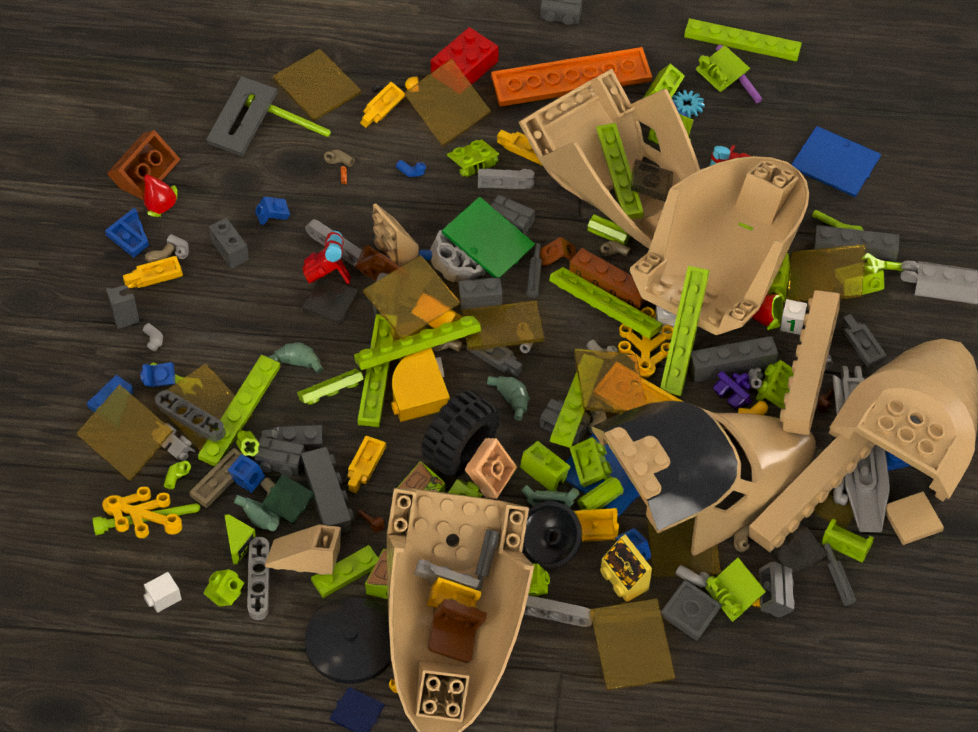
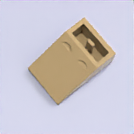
(393, 238)
(306, 550)

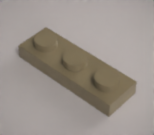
(215, 481)

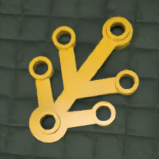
(646, 346)
(115, 505)

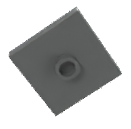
(690, 610)

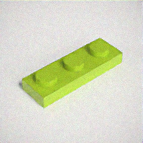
(330, 387)
(346, 571)

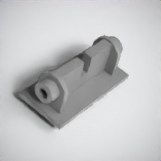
(180, 445)

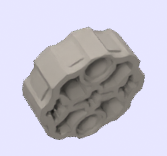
(452, 261)

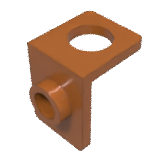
(557, 250)

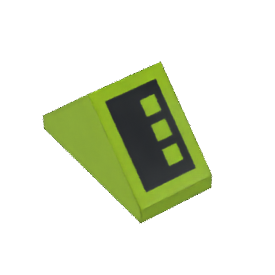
(239, 537)

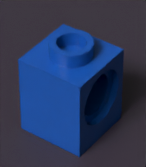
(246, 473)

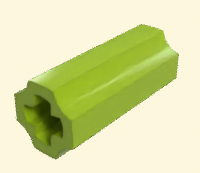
(607, 229)
(252, 448)
(601, 495)

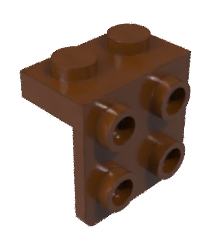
(373, 263)
(455, 630)

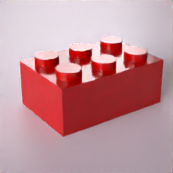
(470, 53)

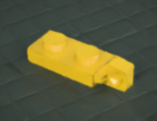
(382, 104)
(517, 144)
(153, 273)
(364, 462)

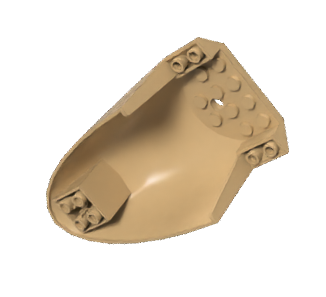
(702, 232)
(937, 386)
(435, 689)

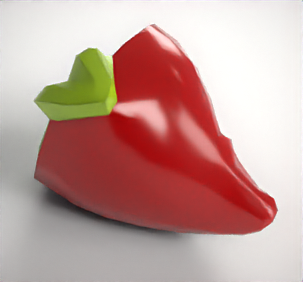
(158, 196)
(771, 311)

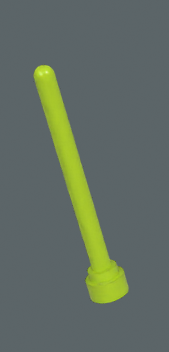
(293, 118)
(102, 524)

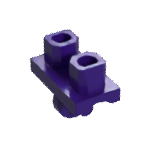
(739, 396)

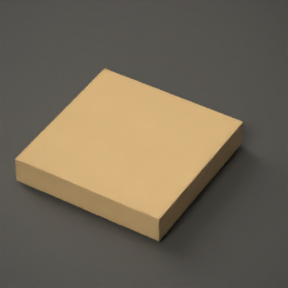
(913, 518)

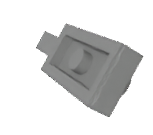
(432, 572)

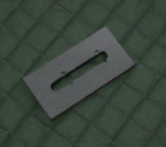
(243, 136)

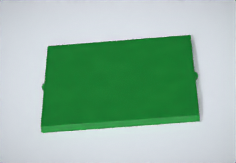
(488, 238)

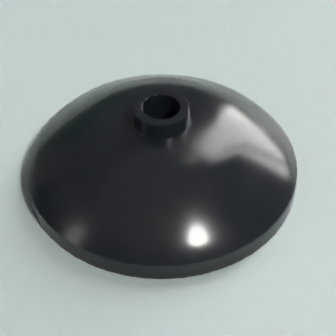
(541, 524)

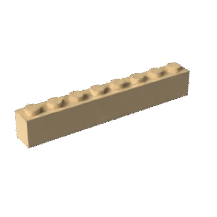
(811, 362)
(808, 490)

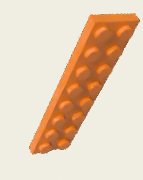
(563, 76)

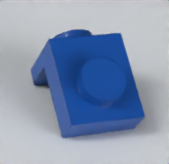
(272, 208)

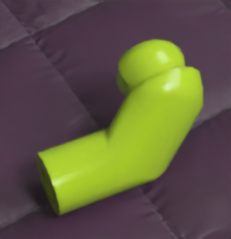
(175, 472)

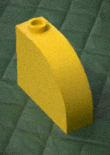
(418, 386)

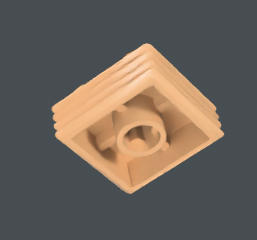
(491, 468)

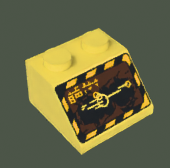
(626, 569)

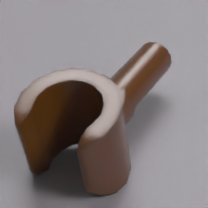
(823, 401)
(376, 524)

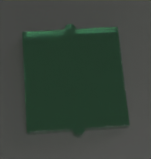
(288, 499)

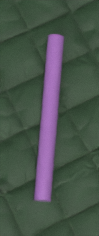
(747, 85)

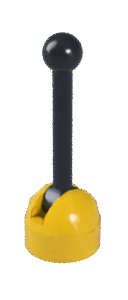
(410, 82)

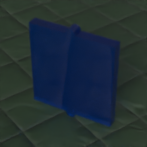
(356, 711)

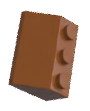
(145, 157)

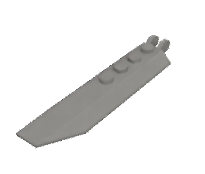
(942, 281)
(869, 482)

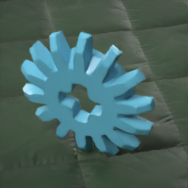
(695, 103)

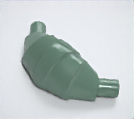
(298, 355)
(513, 392)
(542, 496)
(258, 514)

